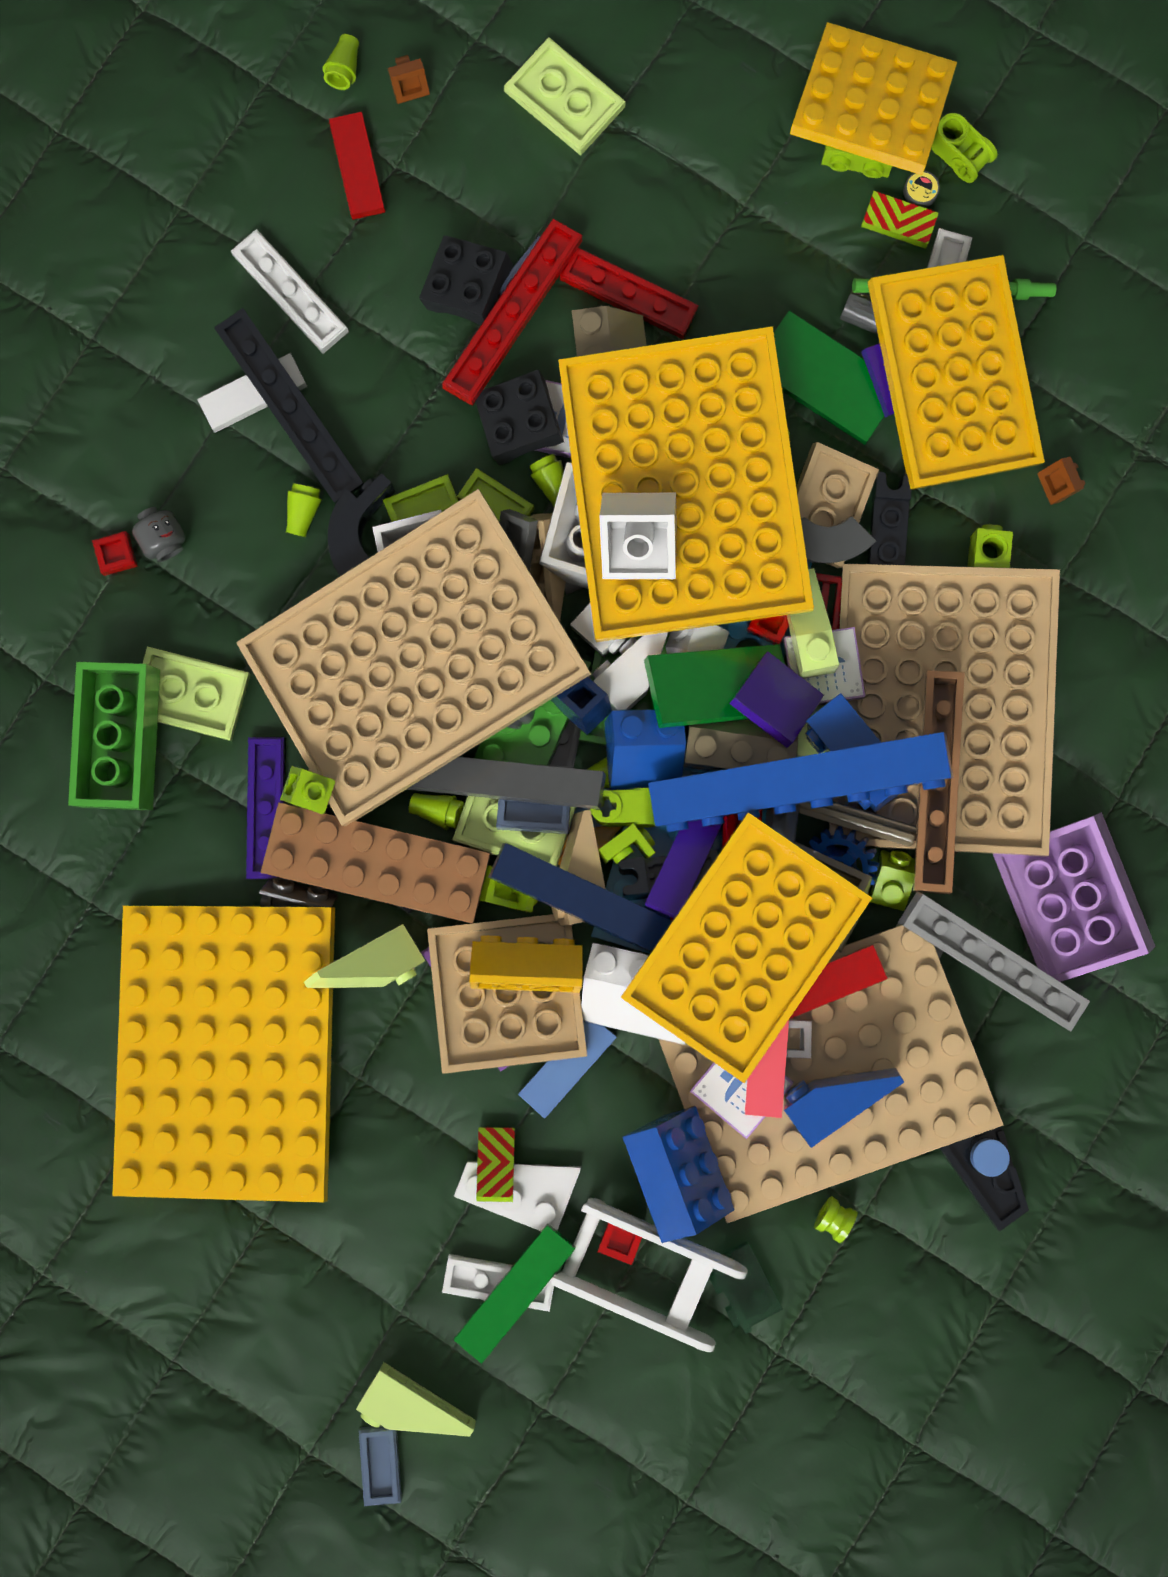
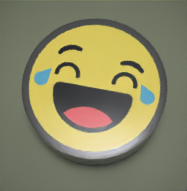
(921, 189)

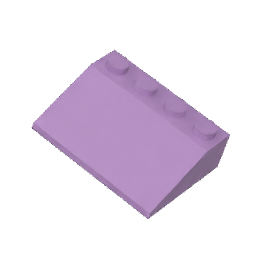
(1076, 902)

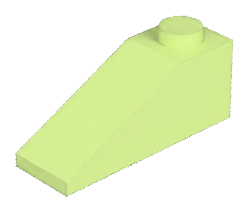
(813, 637)
(372, 965)
(407, 1406)

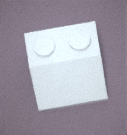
(638, 535)

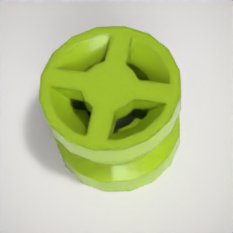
(835, 1219)

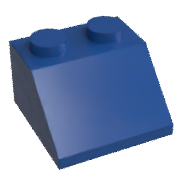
(641, 750)

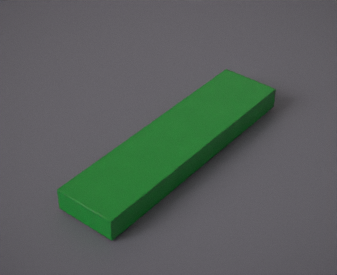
(514, 1293)

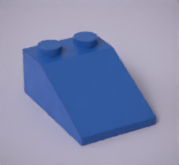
(831, 1102)

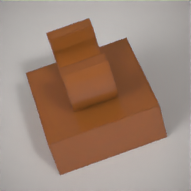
(408, 79)
(1061, 480)

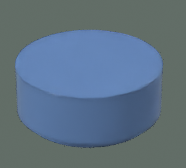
(989, 1157)

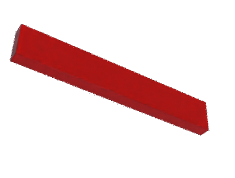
(512, 312)

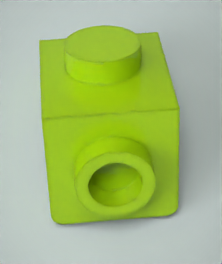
(893, 880)
(502, 895)

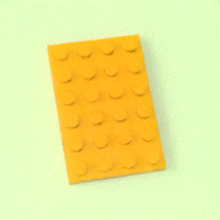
(956, 371)
(746, 947)

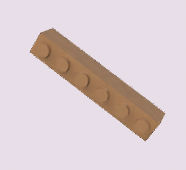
(939, 806)

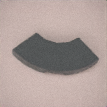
(835, 542)

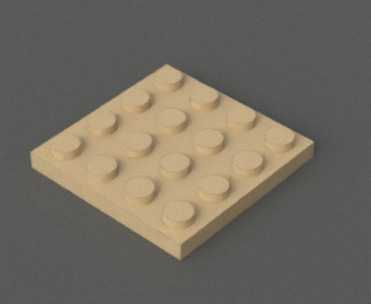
(499, 1026)

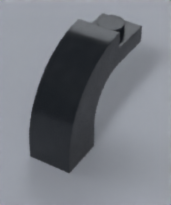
(350, 519)

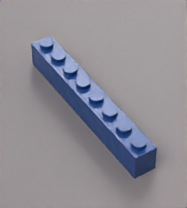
(801, 780)

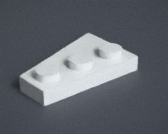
(538, 1193)

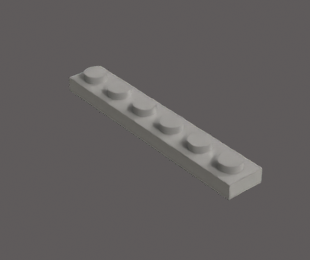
(993, 961)

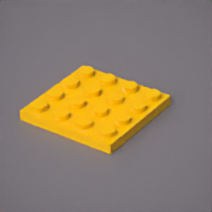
(874, 98)

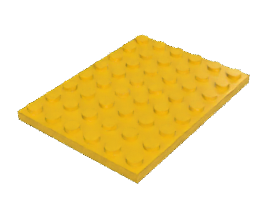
(715, 431)
(224, 1053)

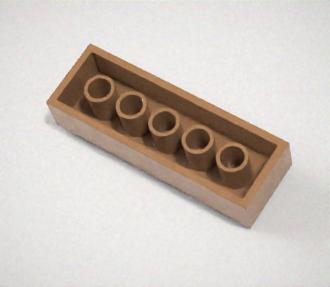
(376, 863)

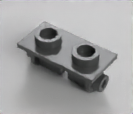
(284, 893)

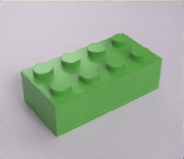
(114, 736)

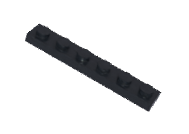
(288, 405)

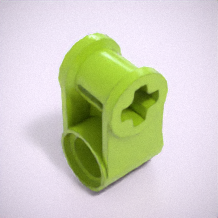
(962, 150)
(631, 807)

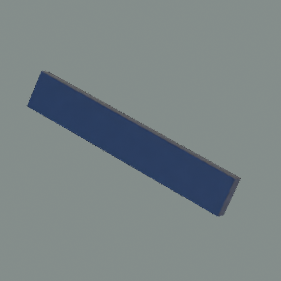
(578, 897)

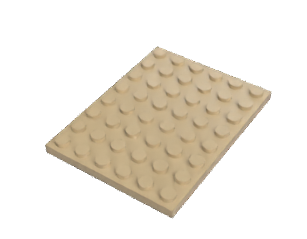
(1004, 638)
(413, 657)
(894, 1024)

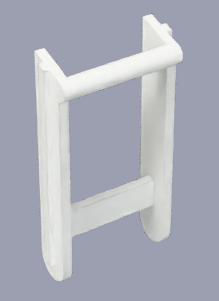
(690, 1290)

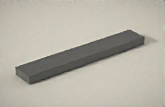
(517, 782)

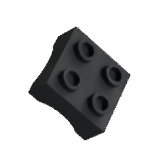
(465, 279)
(518, 417)

